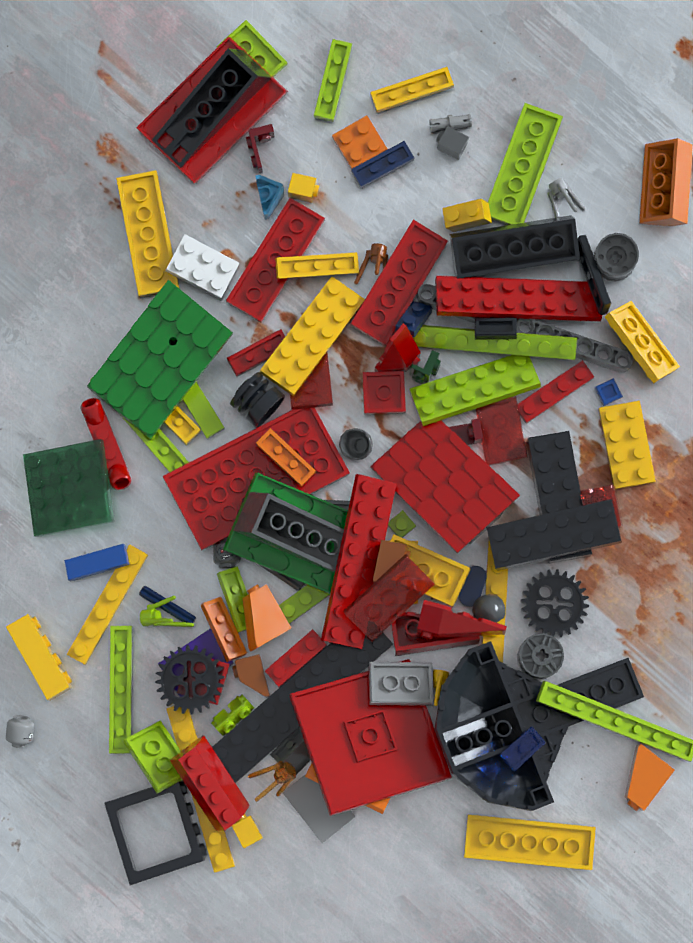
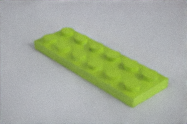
(523, 164)
(474, 388)

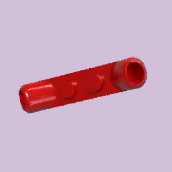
(101, 429)

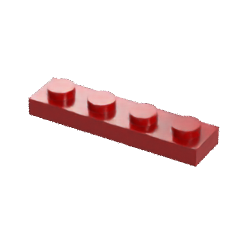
(554, 391)

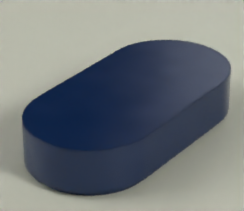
(473, 586)

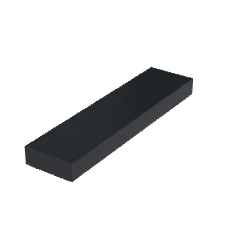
(593, 276)

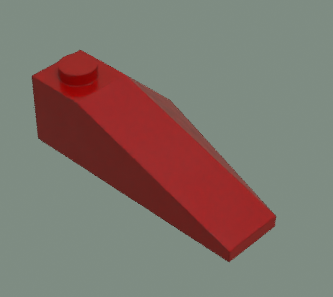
(399, 352)
(441, 622)

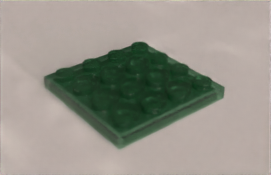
(68, 488)

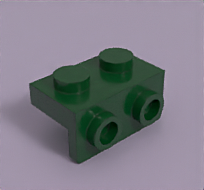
(431, 368)

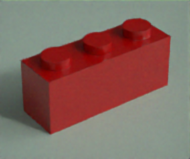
(295, 658)

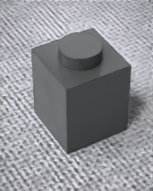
(452, 142)

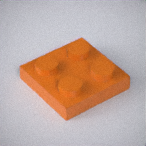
(359, 142)

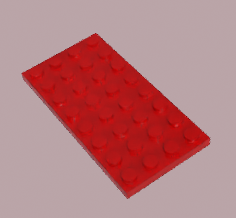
(215, 484)

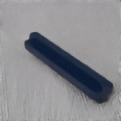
(170, 607)

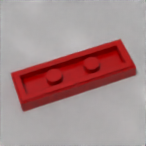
(255, 354)

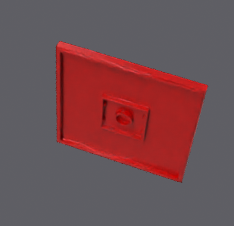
(366, 749)

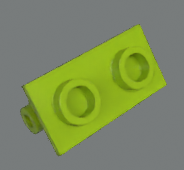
(240, 709)

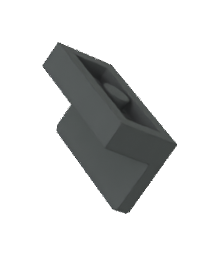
(293, 751)

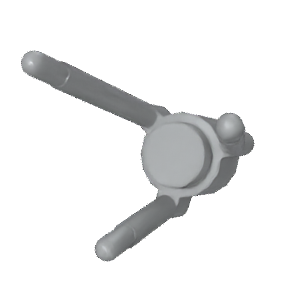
(561, 190)

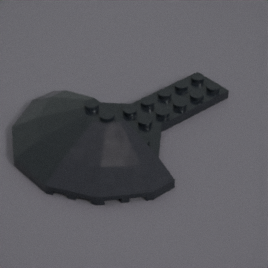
(491, 705)

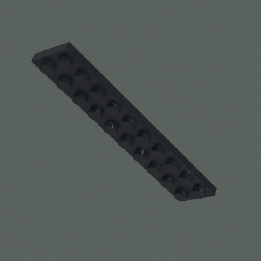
(275, 717)

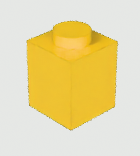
(303, 187)
(247, 831)

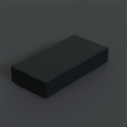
(495, 328)

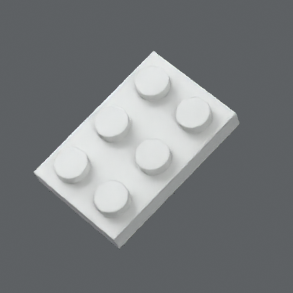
(202, 267)

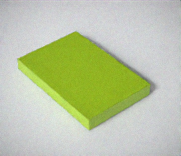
(258, 48)
(152, 751)

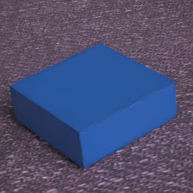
(608, 392)

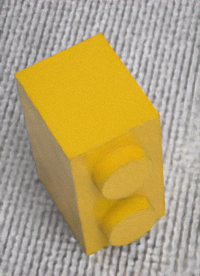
(467, 215)

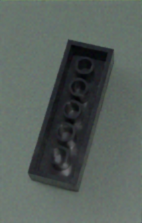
(514, 246)
(555, 477)
(554, 535)

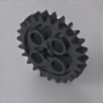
(555, 584)
(170, 681)

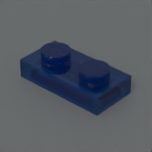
(522, 748)

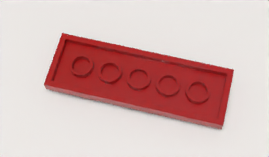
(287, 238)
(399, 282)

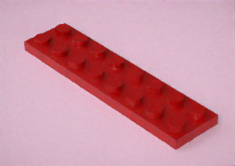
(515, 298)
(358, 555)

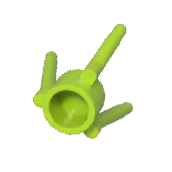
(153, 617)

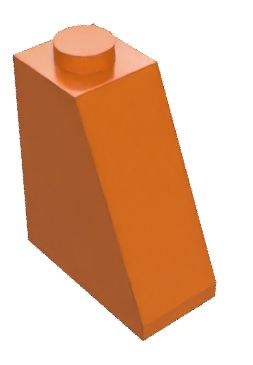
(262, 617)
(645, 778)

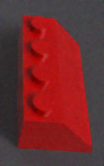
(210, 784)

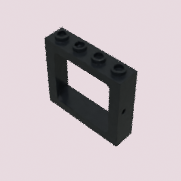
(192, 831)

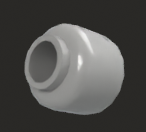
(19, 731)

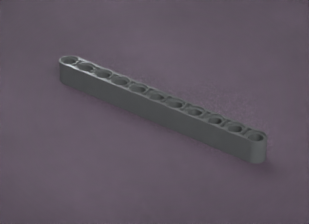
(537, 326)

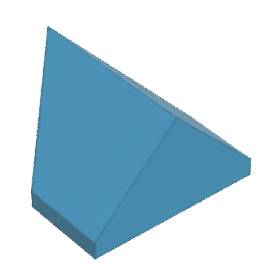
(270, 194)

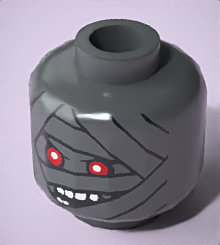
(224, 558)

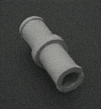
(451, 121)

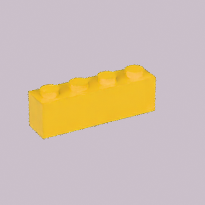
(39, 656)

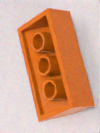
(666, 183)

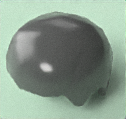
(355, 444)
(489, 607)

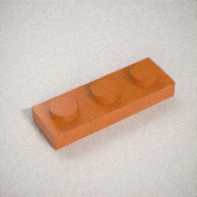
(285, 457)
(223, 629)

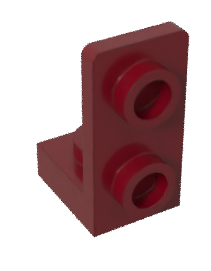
(261, 134)
(469, 433)

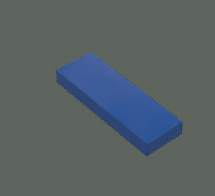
(96, 562)

